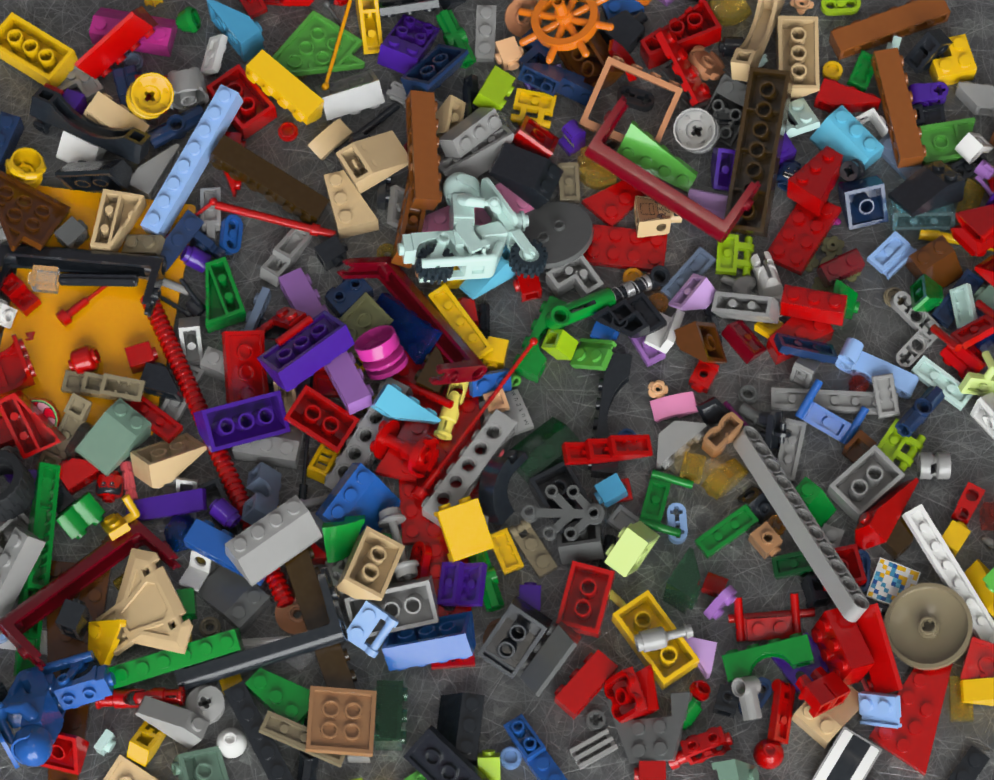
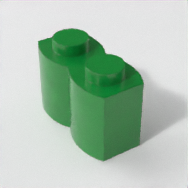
(80, 515)

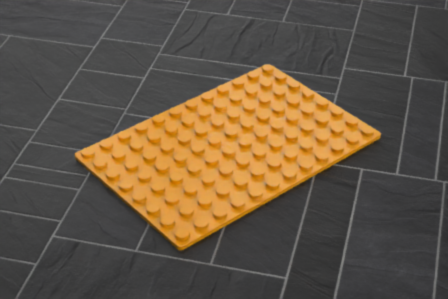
(108, 322)

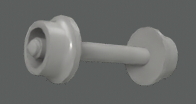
(391, 518)

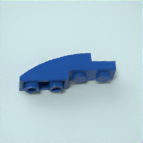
(532, 750)

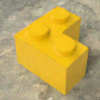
(956, 65)

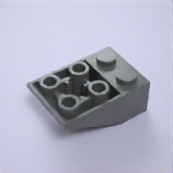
(728, 105)

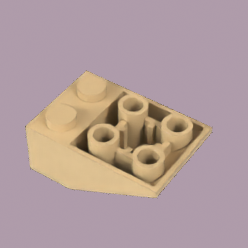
(373, 159)

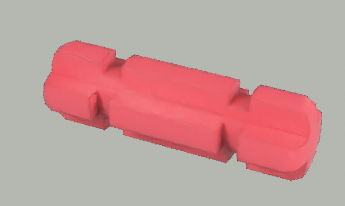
(129, 481)

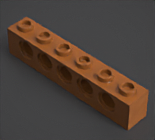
(410, 221)

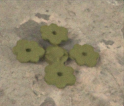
(830, 252)

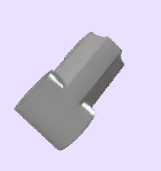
(747, 690)

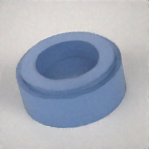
(510, 758)

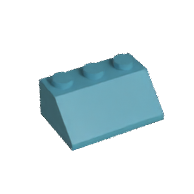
(848, 137)

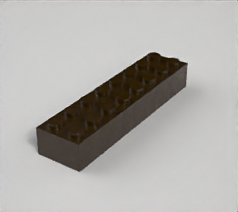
(760, 146)

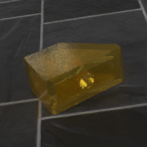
(724, 478)

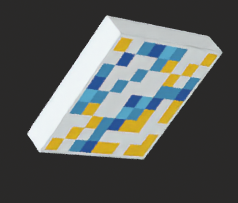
(890, 580)

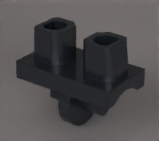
(775, 428)

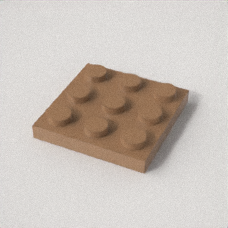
(341, 721)

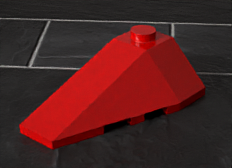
(878, 522)

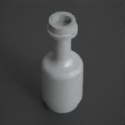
(657, 637)

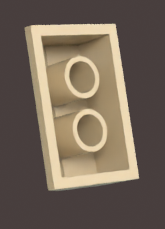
(370, 566)

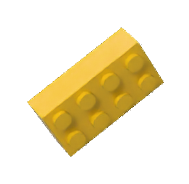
(35, 51)
(667, 663)

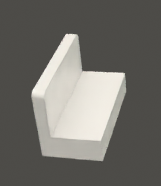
(665, 337)

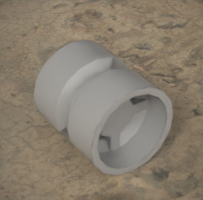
(941, 465)

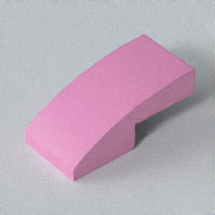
(674, 405)

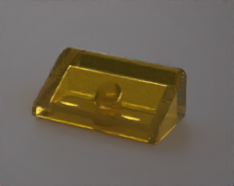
(972, 196)

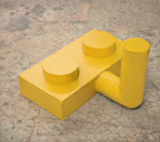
(115, 524)

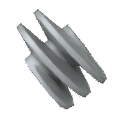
(213, 697)

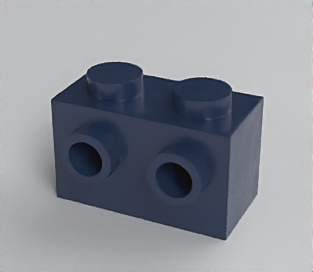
(342, 297)

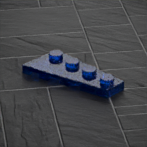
(415, 334)

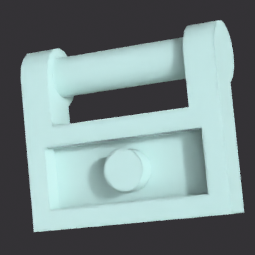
(803, 118)

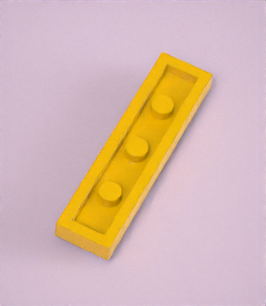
(461, 322)

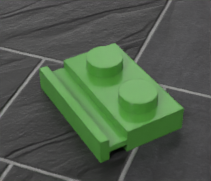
(593, 354)

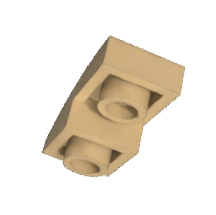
(330, 138)

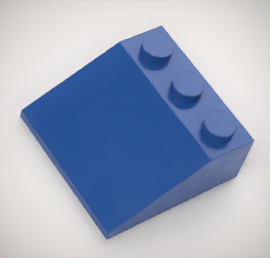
(358, 494)

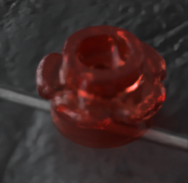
(858, 380)

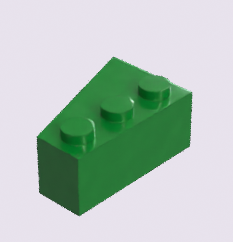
(222, 297)
(279, 695)

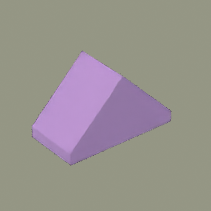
(705, 652)

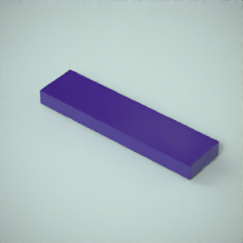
(171, 504)

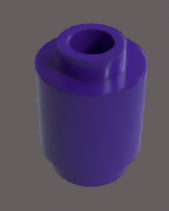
(195, 258)
(224, 513)

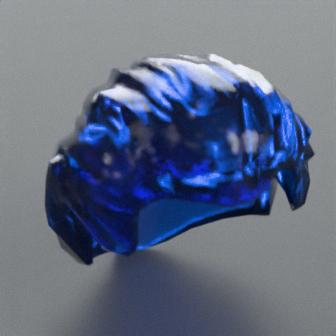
(177, 530)

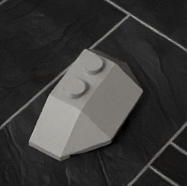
(480, 157)

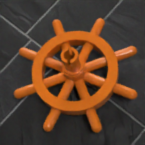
(564, 19)

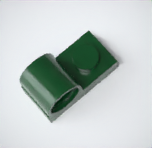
(790, 565)

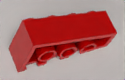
(692, 28)

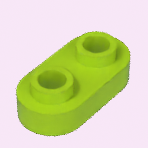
(840, 7)

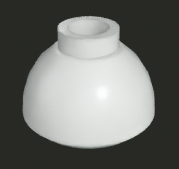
(231, 742)

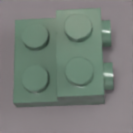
(200, 765)

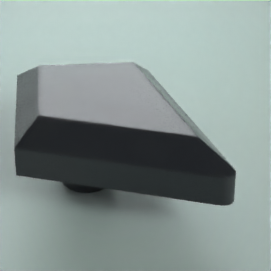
(712, 410)

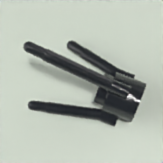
(194, 305)

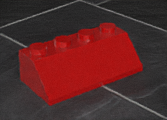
(117, 43)
(884, 673)

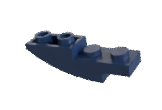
(556, 79)

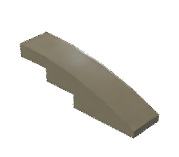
(103, 386)

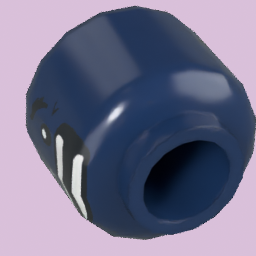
(785, 171)

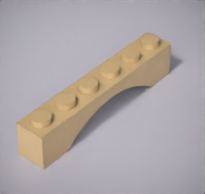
(753, 47)

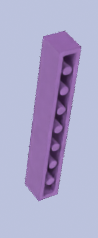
(341, 371)

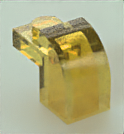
(594, 175)

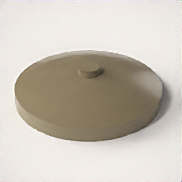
(928, 626)

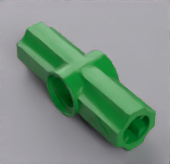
(455, 35)
(492, 596)

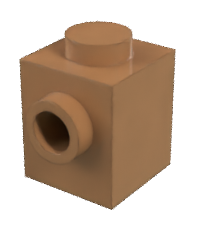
(765, 541)

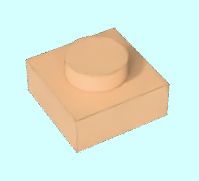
(499, 402)

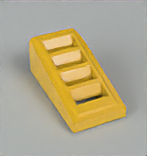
(318, 471)

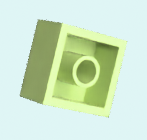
(631, 549)

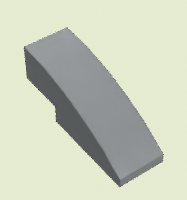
(284, 256)

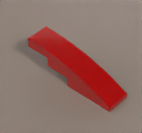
(607, 449)

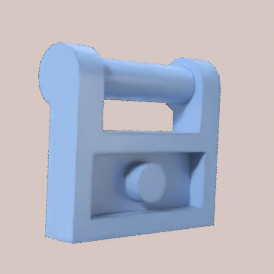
(365, 623)

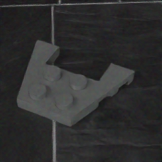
(654, 737)

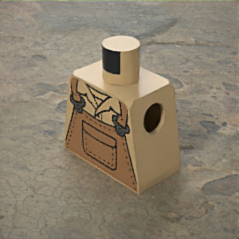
(652, 217)

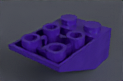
(407, 44)

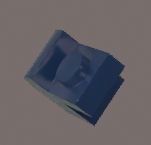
(536, 52)

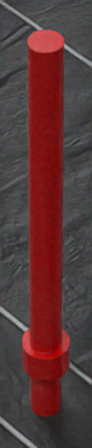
(314, 229)

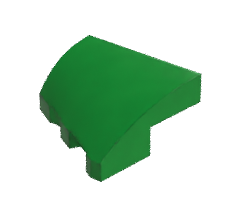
(341, 537)

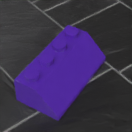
(307, 351)
(242, 421)

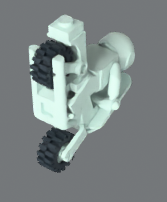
(472, 246)

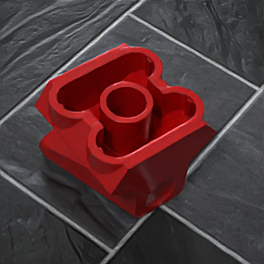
(975, 229)
(632, 693)

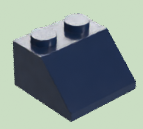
(863, 202)

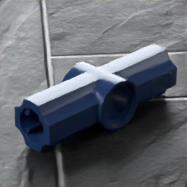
(166, 132)
(920, 411)

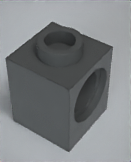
(72, 233)

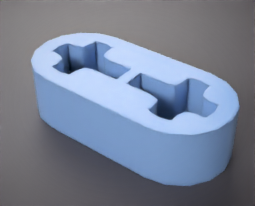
(682, 522)

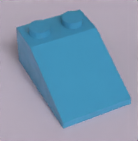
(240, 29)

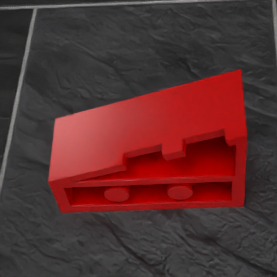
(28, 425)

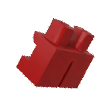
(822, 693)

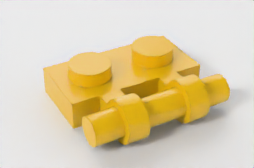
(536, 103)

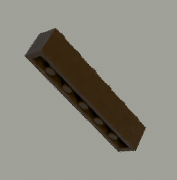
(268, 180)

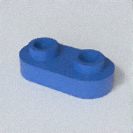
(231, 236)

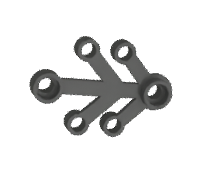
(566, 513)

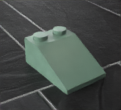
(114, 437)

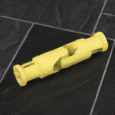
(450, 416)

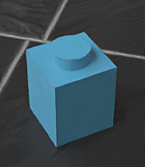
(610, 491)

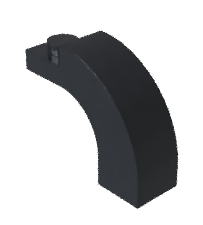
(494, 485)

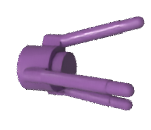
(984, 171)

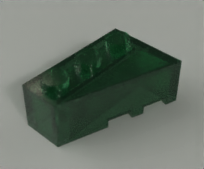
(390, 715)

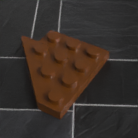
(28, 213)

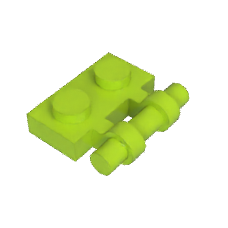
(728, 253)
(893, 443)

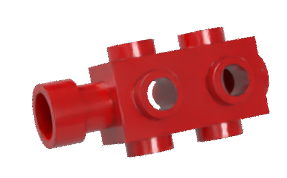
(702, 743)

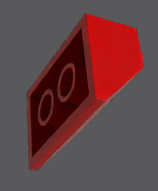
(321, 419)

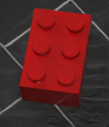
(256, 107)
(586, 598)
(842, 646)

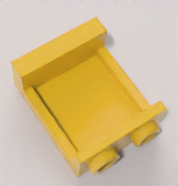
(464, 528)

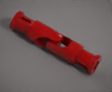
(119, 699)

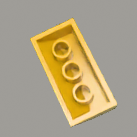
(285, 88)

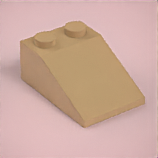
(164, 461)
(829, 724)

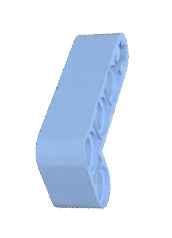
(857, 362)

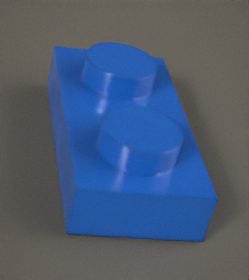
(489, 383)

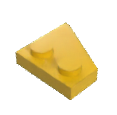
(103, 638)

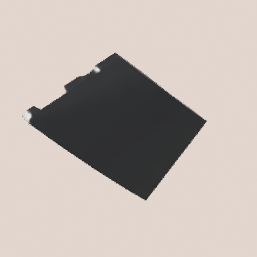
(632, 317)

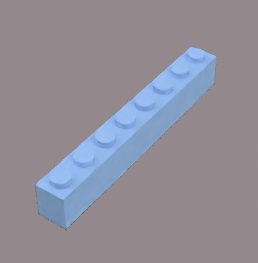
(192, 162)

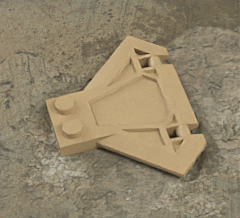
(149, 607)

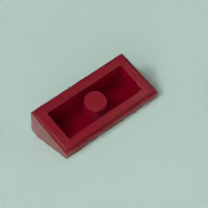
(743, 341)

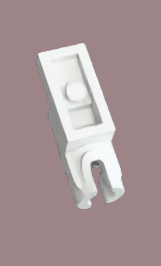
(767, 277)

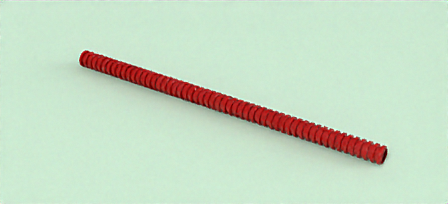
(221, 458)

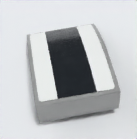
(848, 758)

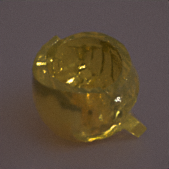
(730, 11)

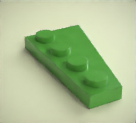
(655, 158)

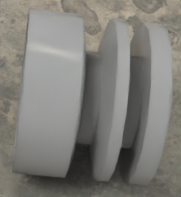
(685, 132)

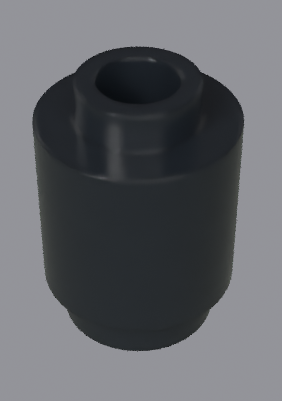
(729, 44)

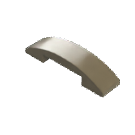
(75, 414)

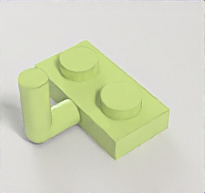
(979, 383)

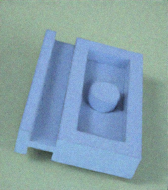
(891, 255)
(880, 709)

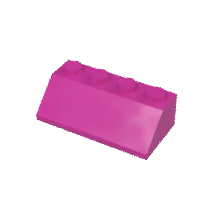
(158, 44)

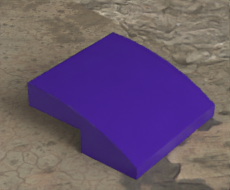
(462, 584)

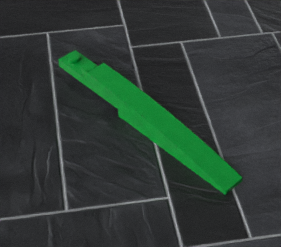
(42, 525)

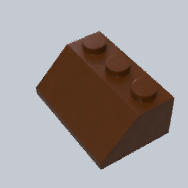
(591, 66)

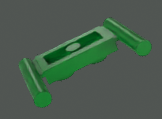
(656, 500)

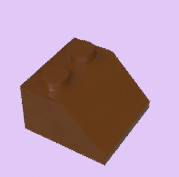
(936, 261)
(701, 342)

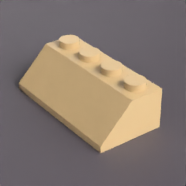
(799, 52)

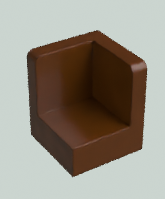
(857, 446)

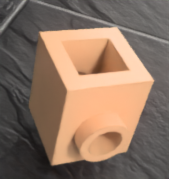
(508, 53)

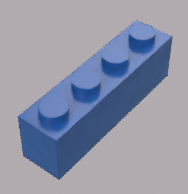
(211, 544)

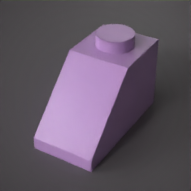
(694, 294)

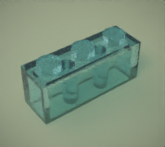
(937, 219)

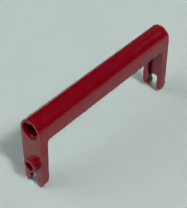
(659, 190)
(464, 363)
(75, 580)

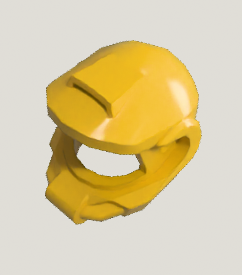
(26, 166)

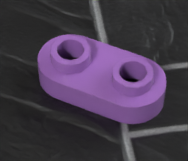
(725, 598)

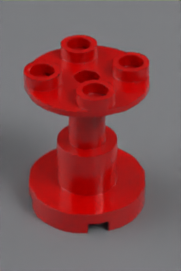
(420, 455)

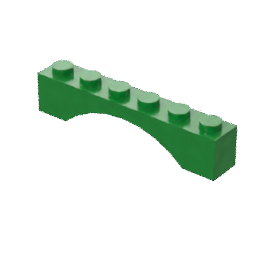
(168, 661)

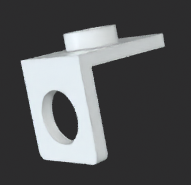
(878, 121)
(195, 573)

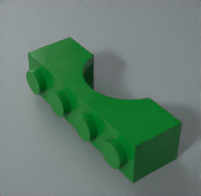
(535, 362)
(794, 651)

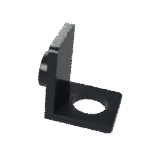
(758, 504)

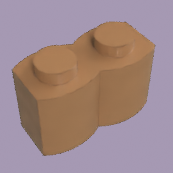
(721, 435)

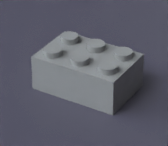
(865, 483)

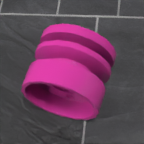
(381, 352)

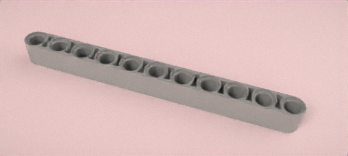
(801, 524)

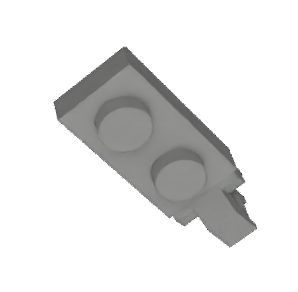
(211, 216)

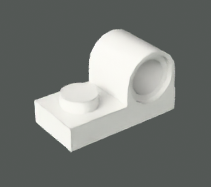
(973, 146)

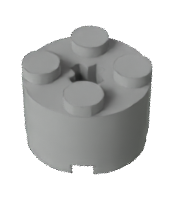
(188, 88)

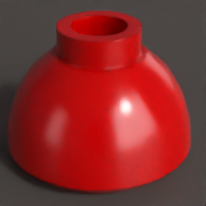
(768, 754)

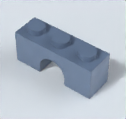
(265, 485)

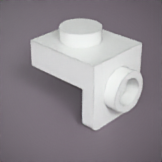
(7, 314)

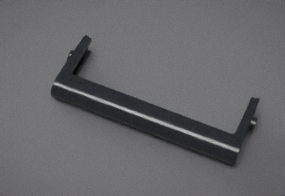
(89, 262)
(272, 652)

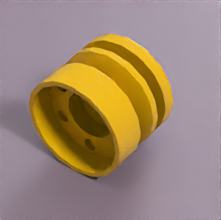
(160, 99)

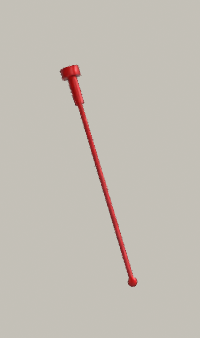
(65, 316)
(420, 493)

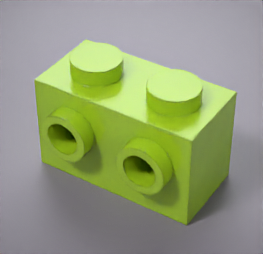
(494, 89)

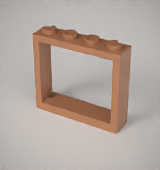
(635, 70)

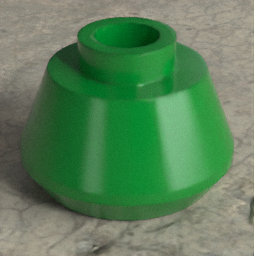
(188, 20)

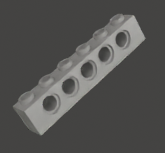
(494, 422)
(355, 442)

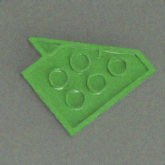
(312, 46)

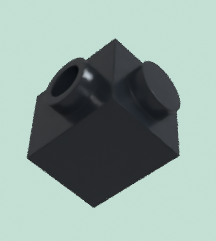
(331, 253)

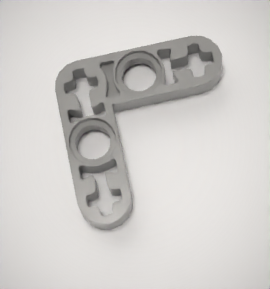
(920, 334)

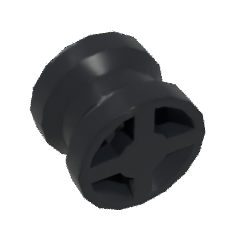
(857, 168)

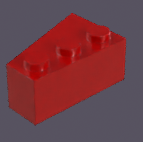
(815, 180)
(799, 328)

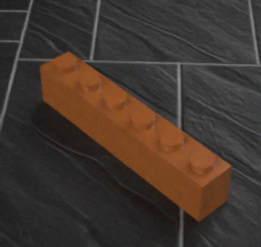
(882, 27)
(898, 107)
(422, 150)

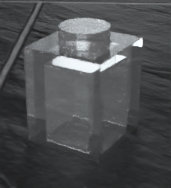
(44, 279)

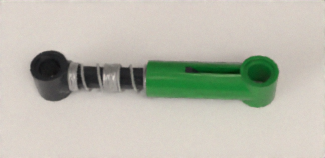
(605, 297)

